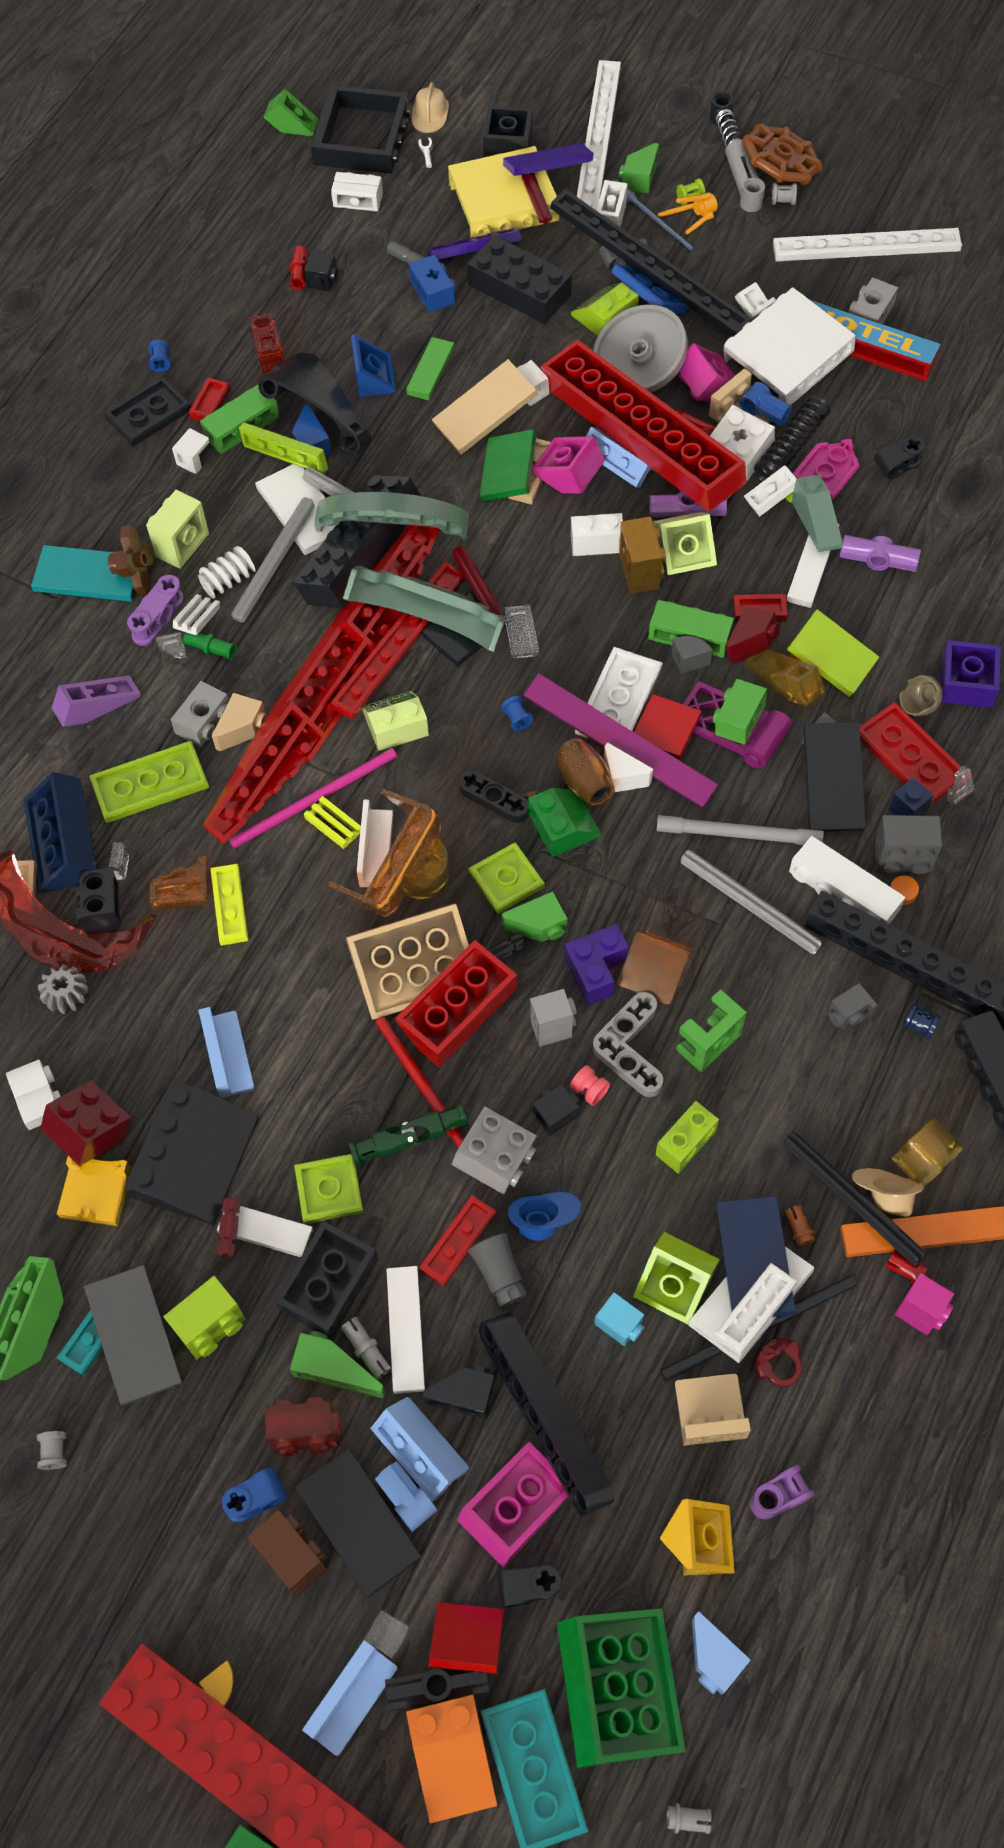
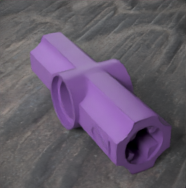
(680, 505)
(880, 553)

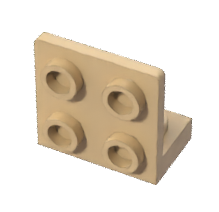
(730, 395)
(711, 1409)

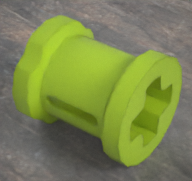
(697, 187)

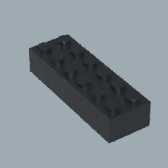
(348, 546)

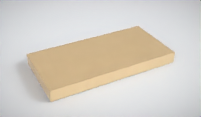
(484, 406)

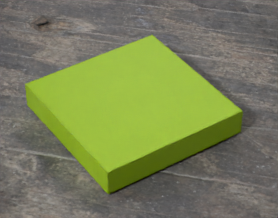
(506, 878)
(328, 1189)

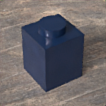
(911, 800)

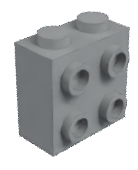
(495, 1151)

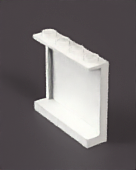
(791, 345)

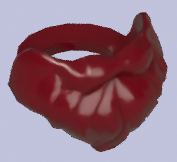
(771, 1350)

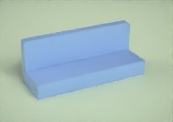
(620, 459)
(226, 1052)
(419, 1447)
(350, 1699)

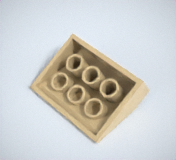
(405, 957)

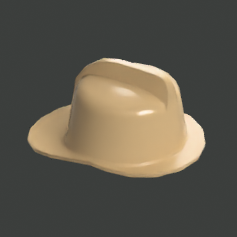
(429, 110)
(889, 1191)

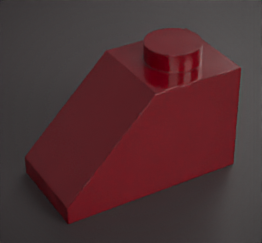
(752, 634)

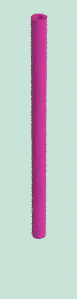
(312, 798)

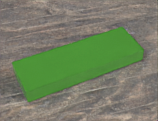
(430, 368)

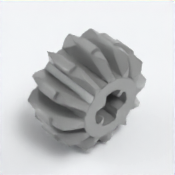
(63, 989)

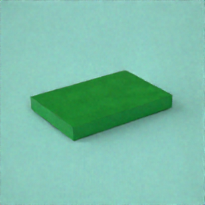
(508, 465)

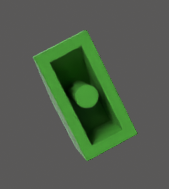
(290, 115)
(640, 169)
(537, 919)

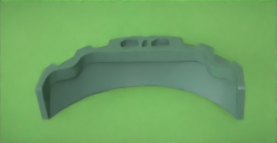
(392, 509)
(427, 602)

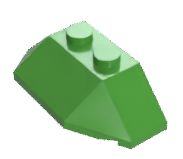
(28, 1315)

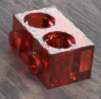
(266, 341)

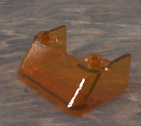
(402, 859)

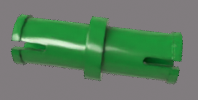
(211, 644)

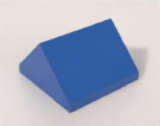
(372, 368)

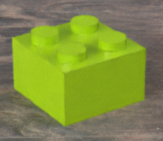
(205, 1318)

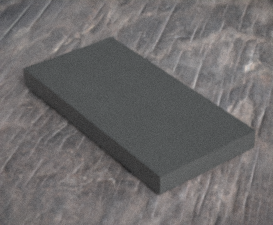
(132, 1335)

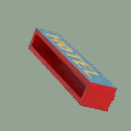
(888, 345)

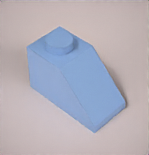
(715, 1656)

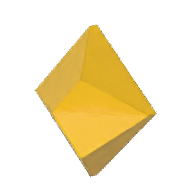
(701, 1538)

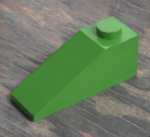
(326, 1363)

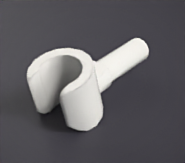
(426, 150)

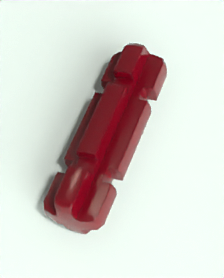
(228, 1228)

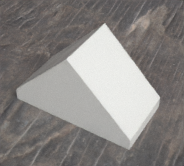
(625, 770)

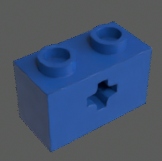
(432, 283)

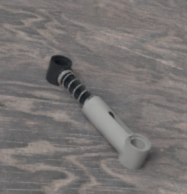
(745, 175)

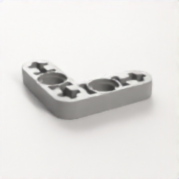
(619, 1041)

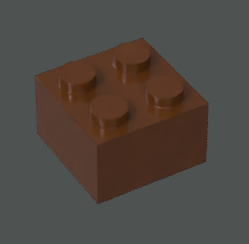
(290, 1557)

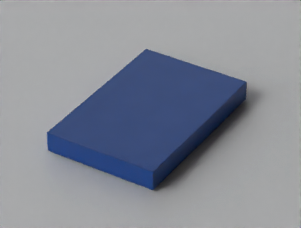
(648, 289)

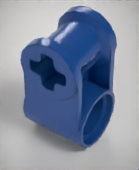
(257, 1494)

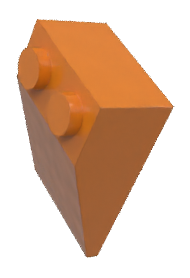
(451, 1758)

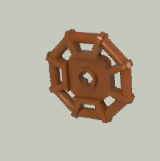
(782, 157)

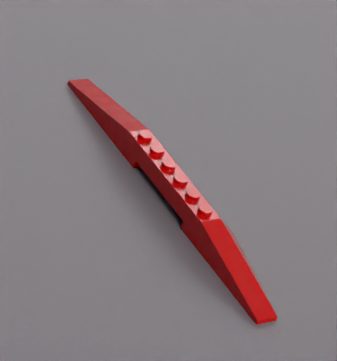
(303, 712)

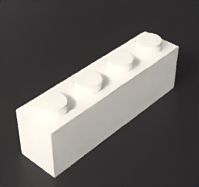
(843, 879)

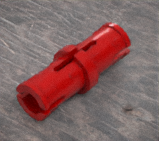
(298, 267)

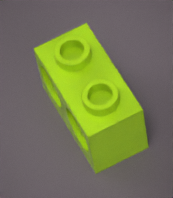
(687, 1137)

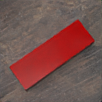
(457, 1240)

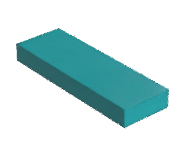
(82, 1347)

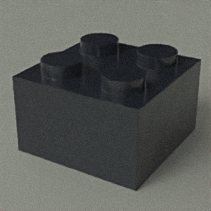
(507, 129)

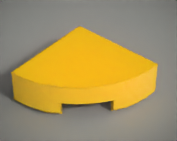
(219, 1683)

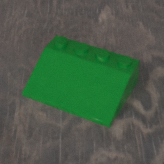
(620, 1687)

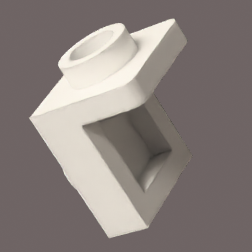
(753, 301)

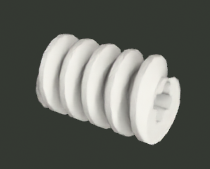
(225, 570)

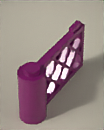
(764, 738)

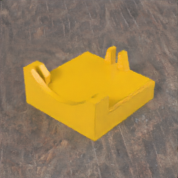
(94, 1191)

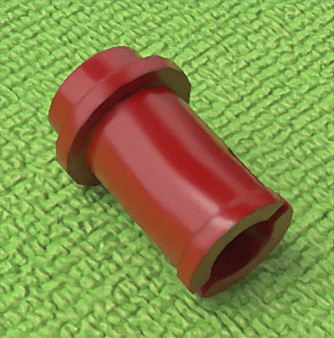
(903, 1267)

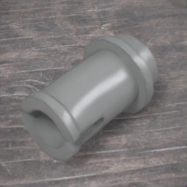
(688, 1819)

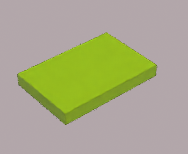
(834, 651)

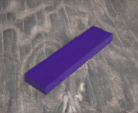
(548, 159)
(471, 244)

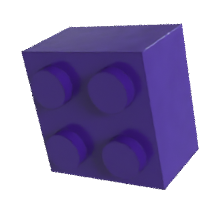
(970, 673)

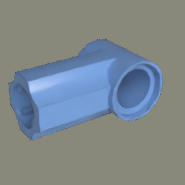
(409, 1501)

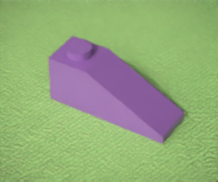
(91, 699)

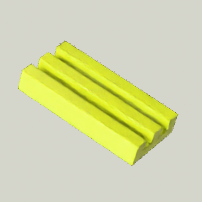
(318, 809)

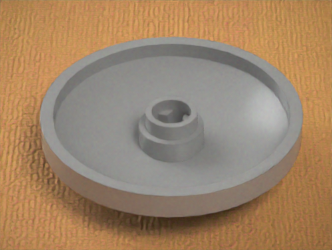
(645, 345)

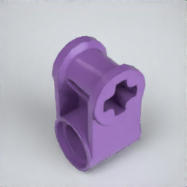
(786, 1491)

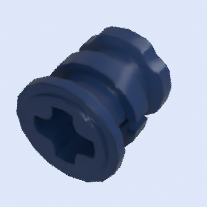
(921, 1021)

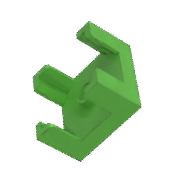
(703, 1047)

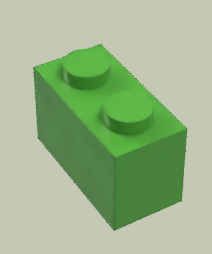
(740, 711)

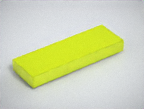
(229, 904)

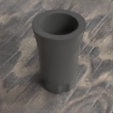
(499, 1269)

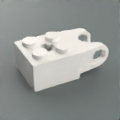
(744, 436)

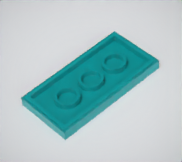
(79, 574)
(534, 1771)

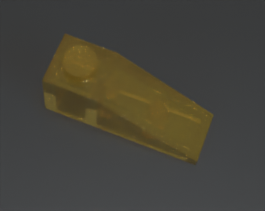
(788, 676)

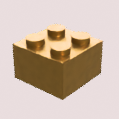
(641, 554)

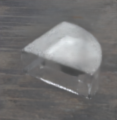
(172, 644)
(962, 785)

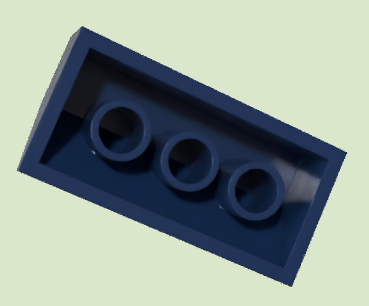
(59, 832)

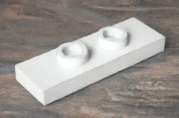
(755, 1309)

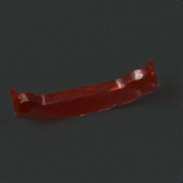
(51, 938)

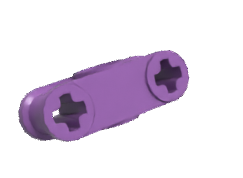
(155, 610)

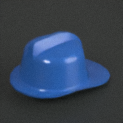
(543, 1214)

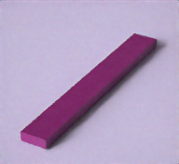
(606, 730)

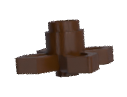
(132, 560)

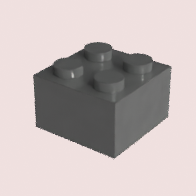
(907, 844)

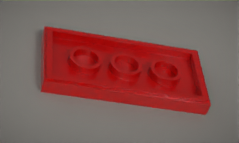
(909, 751)

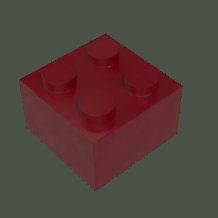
(85, 1122)

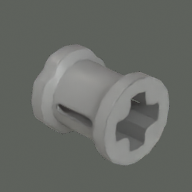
(784, 194)
(51, 1450)

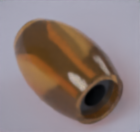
(585, 771)

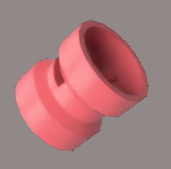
(589, 1085)

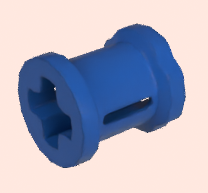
(159, 355)
(517, 713)

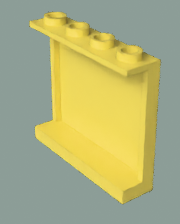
(496, 198)

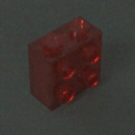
(302, 1426)

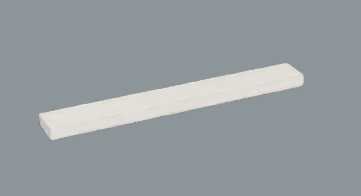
(867, 244)

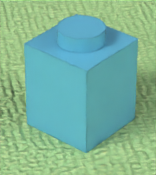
(620, 1320)

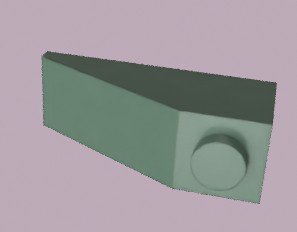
(817, 512)

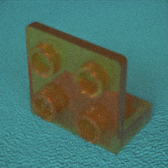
(654, 966)

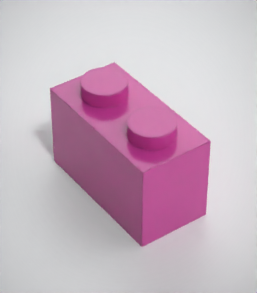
(926, 1305)

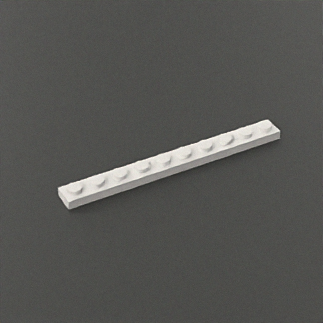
(599, 131)

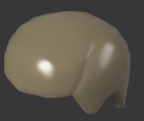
(921, 696)

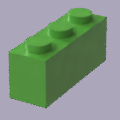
(224, 423)
(675, 621)

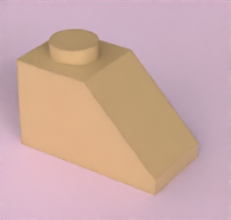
(238, 722)

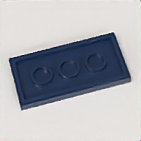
(750, 1242)

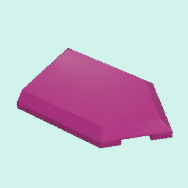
(833, 462)

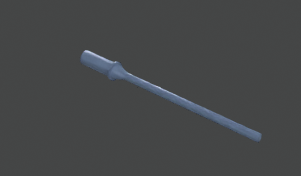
(632, 198)

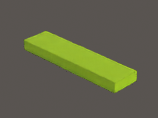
(283, 447)

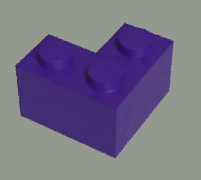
(590, 960)

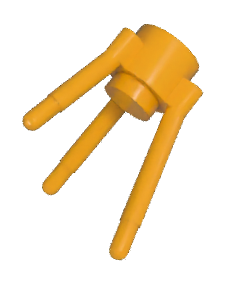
(703, 205)

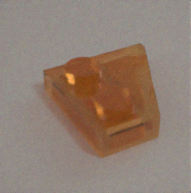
(181, 887)

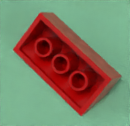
(457, 1003)

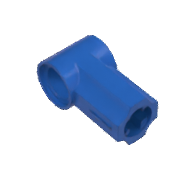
(760, 401)

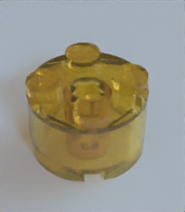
(432, 873)
(927, 1152)

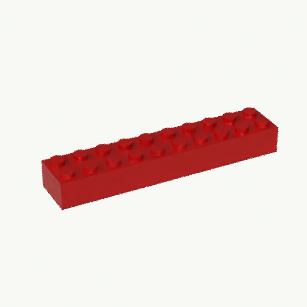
(645, 425)
(235, 1760)

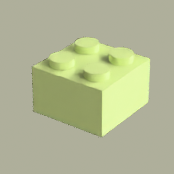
(177, 529)

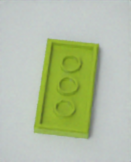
(148, 781)

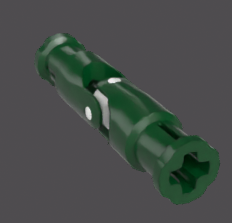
(396, 1138)

